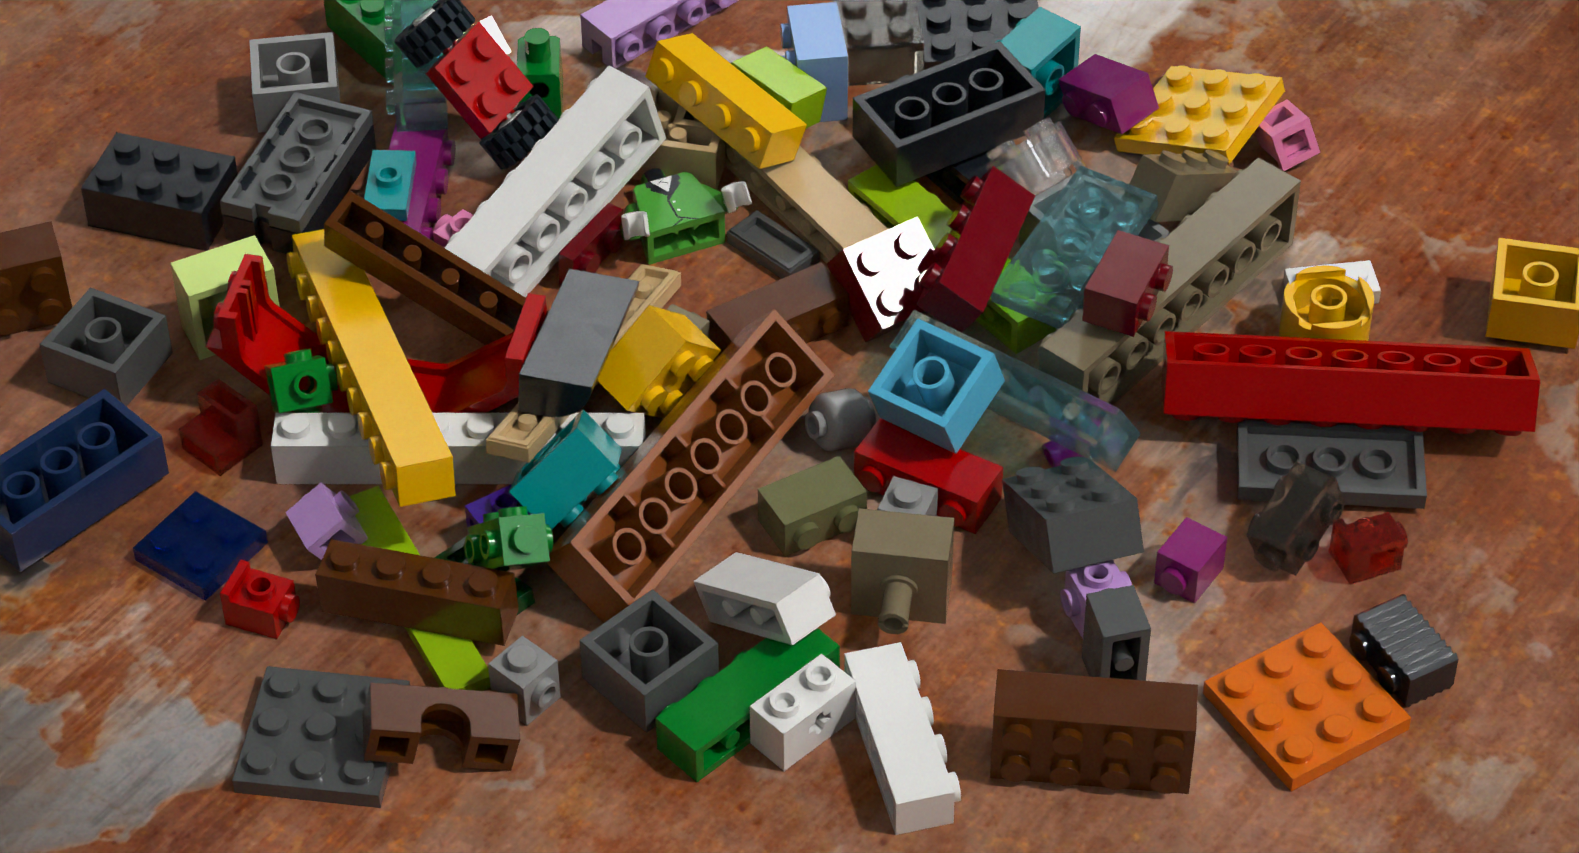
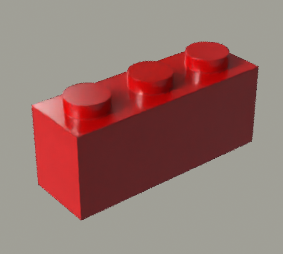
(965, 483)

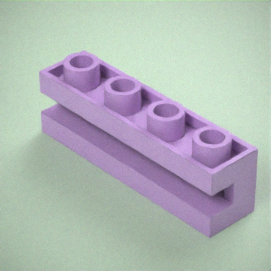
(634, 26)

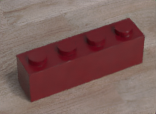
(975, 249)

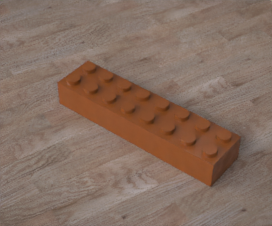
(689, 467)

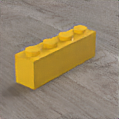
(725, 100)

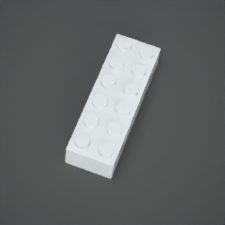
(562, 182)

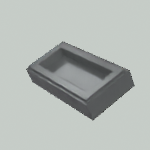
(772, 245)

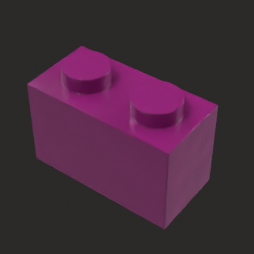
(1108, 94)

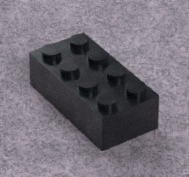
(947, 113)

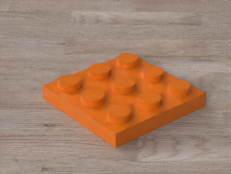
(1306, 706)

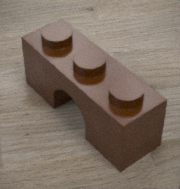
(477, 721)

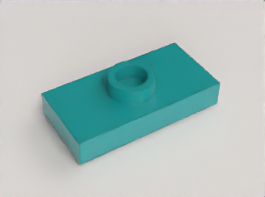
(391, 181)

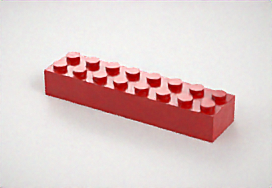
(1349, 382)

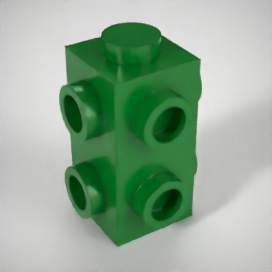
(509, 540)

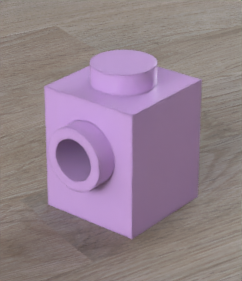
(324, 517)

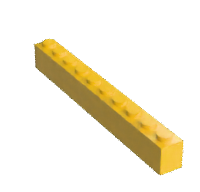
(373, 372)

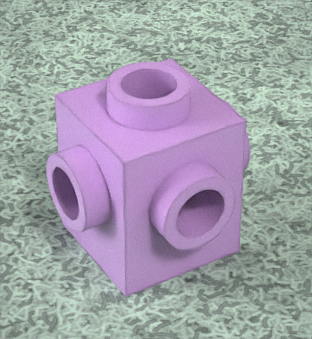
(1089, 580)

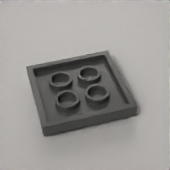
(310, 740)

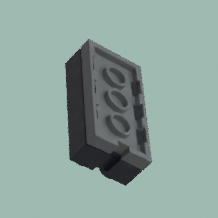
(298, 171)

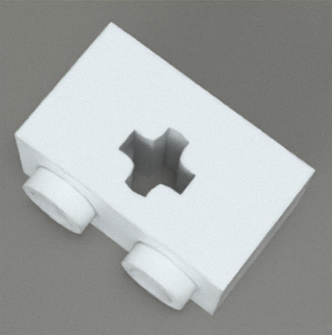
(802, 712)

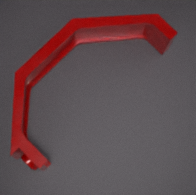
(258, 333)

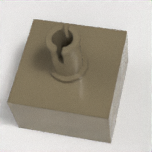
(901, 568)

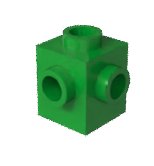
(284, 382)

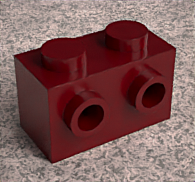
(1127, 283)

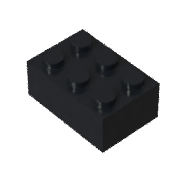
(158, 191)

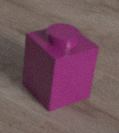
(1190, 560)

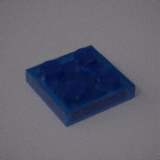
(200, 545)

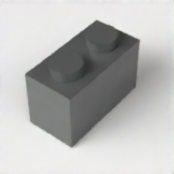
(1116, 634)

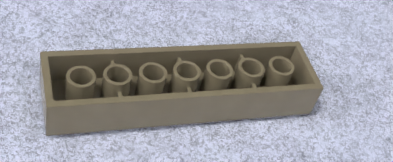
(1212, 261)

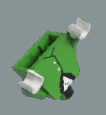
(679, 214)

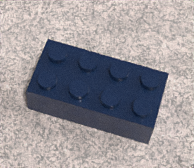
(74, 476)

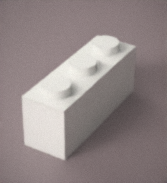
(765, 598)

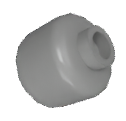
(840, 419)

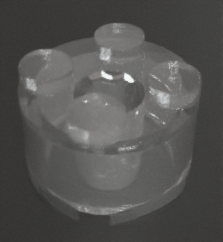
(1038, 160)

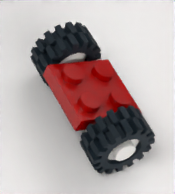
(478, 80)

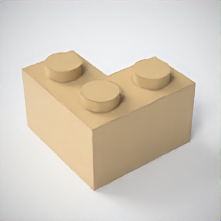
(687, 144)

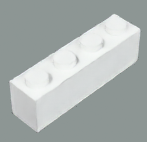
(901, 740)

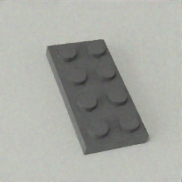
(1369, 464)

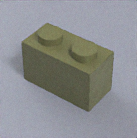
(811, 505)

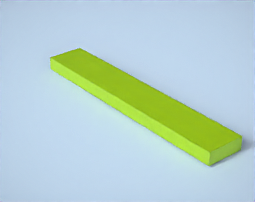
(450, 659)

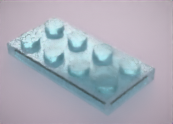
(1067, 244)

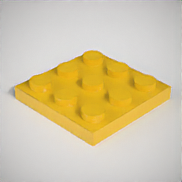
(1203, 112)

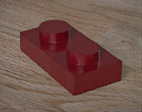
(593, 242)

